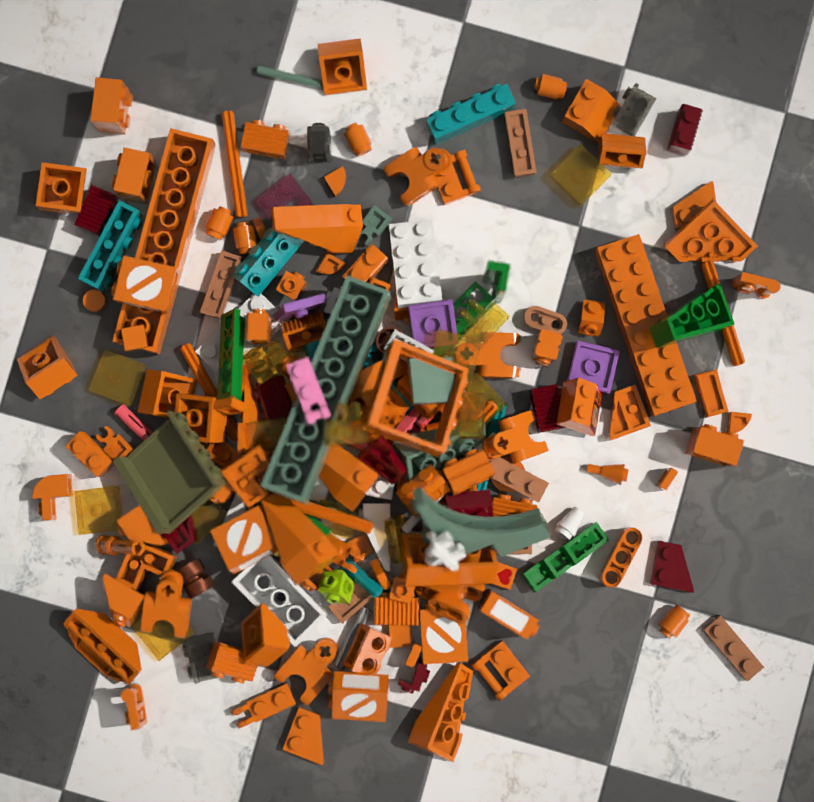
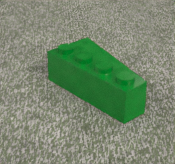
(695, 318)

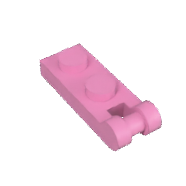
(308, 390)

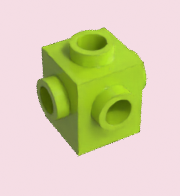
(336, 587)

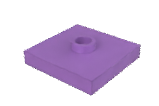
(299, 308)
(429, 318)
(594, 364)

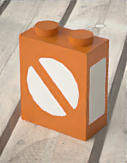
(145, 284)
(245, 540)
(509, 615)
(442, 638)
(358, 696)

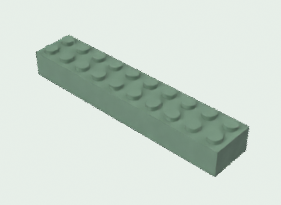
(337, 369)

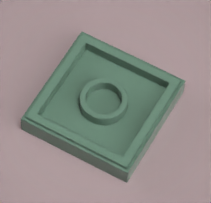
(429, 383)

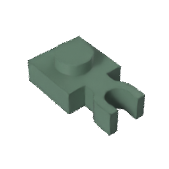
(375, 222)

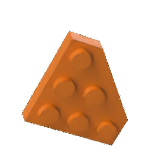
(710, 237)

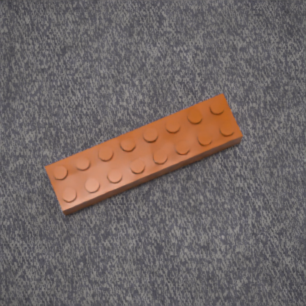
(638, 307)

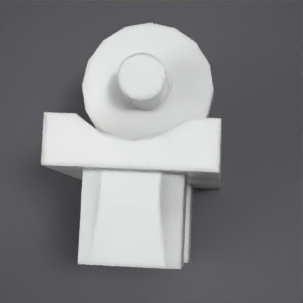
(442, 552)

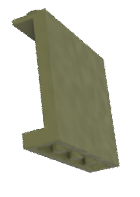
(170, 474)

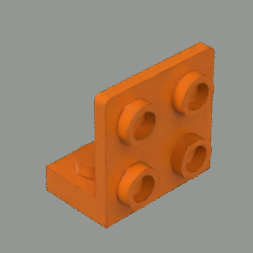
(393, 410)

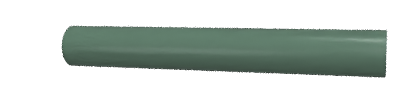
(286, 76)

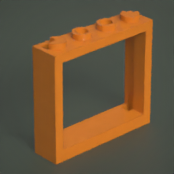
(447, 422)

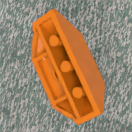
(104, 645)

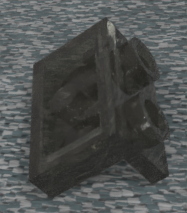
(198, 651)

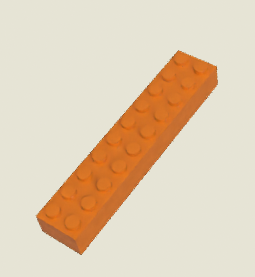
(170, 223)

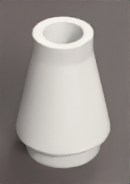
(569, 524)

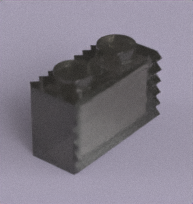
(319, 143)

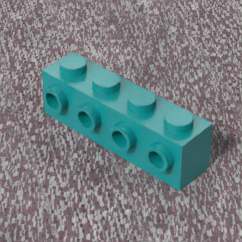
(470, 114)
(111, 246)
(265, 260)

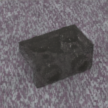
(633, 111)

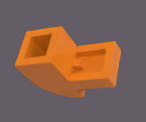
(49, 489)

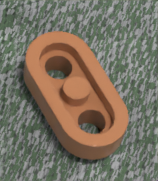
(545, 319)

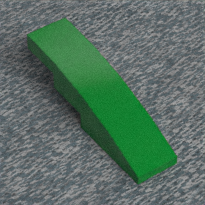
(565, 557)

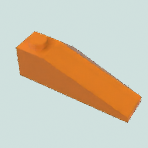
(326, 226)
(252, 411)
(346, 477)
(299, 541)
(440, 721)

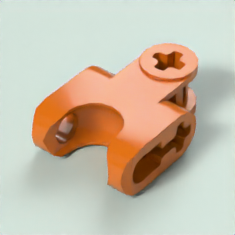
(420, 170)
(489, 359)
(514, 439)
(447, 599)
(167, 605)
(311, 666)

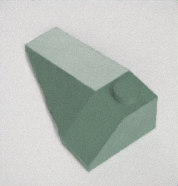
(416, 460)

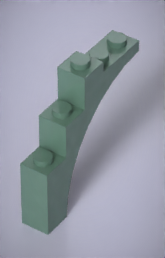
(476, 532)

